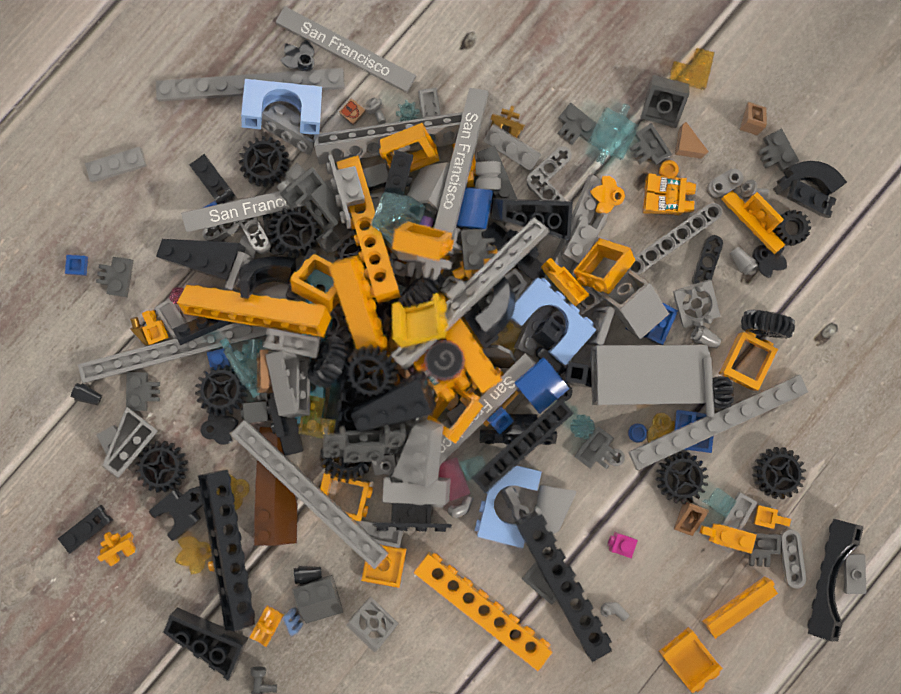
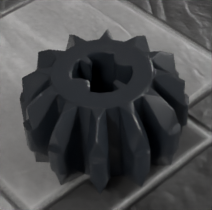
(722, 392)

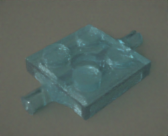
(613, 133)
(238, 362)

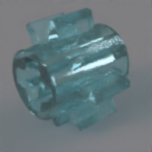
(407, 107)
(252, 348)
(582, 426)

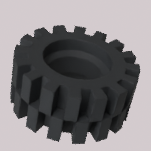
(803, 228)

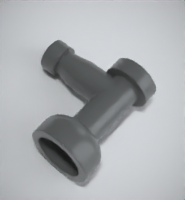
(259, 688)

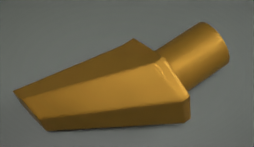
(138, 331)

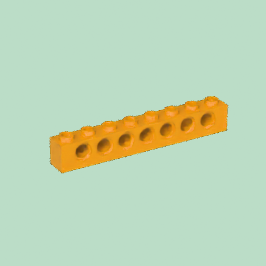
(388, 288)
(534, 657)

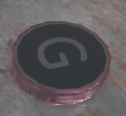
(444, 360)

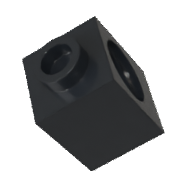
(548, 332)

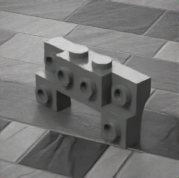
(321, 203)
(363, 445)

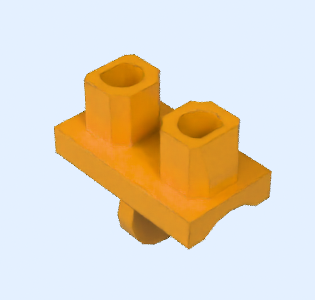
(113, 544)
(266, 626)

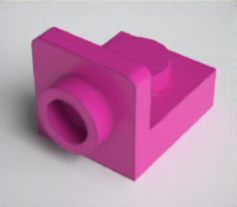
(622, 544)

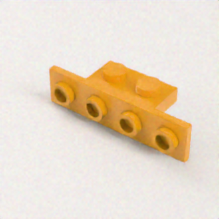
(758, 217)

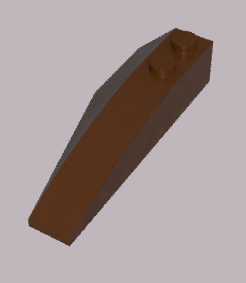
(274, 504)

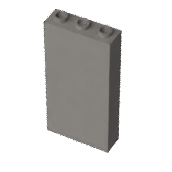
(648, 374)

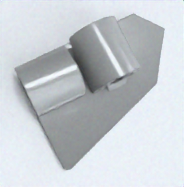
(553, 505)

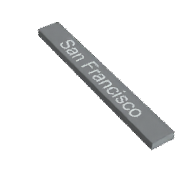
(345, 49)
(461, 160)
(237, 210)
(491, 401)

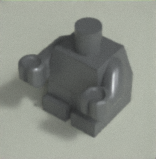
(399, 271)

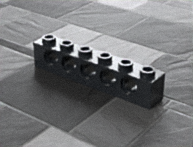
(522, 445)

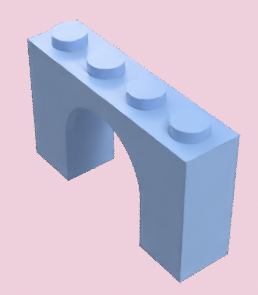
(261, 93)
(577, 329)
(490, 525)

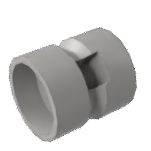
(488, 175)

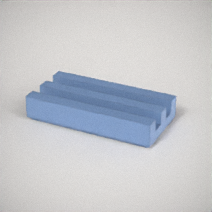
(296, 626)

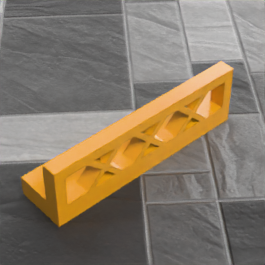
(740, 607)

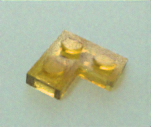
(696, 73)
(313, 424)

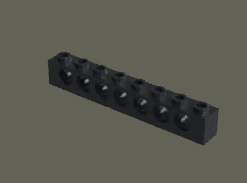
(222, 561)
(595, 647)

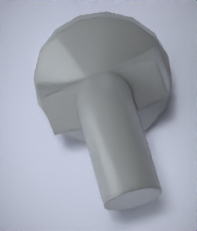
(374, 106)
(749, 188)

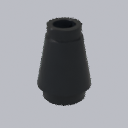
(85, 394)
(306, 574)

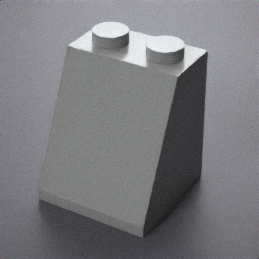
(429, 187)
(636, 304)

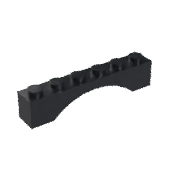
(825, 618)

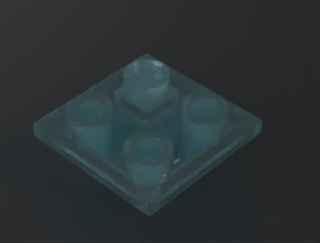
(395, 211)

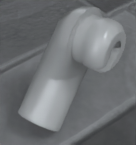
(461, 510)
(614, 608)

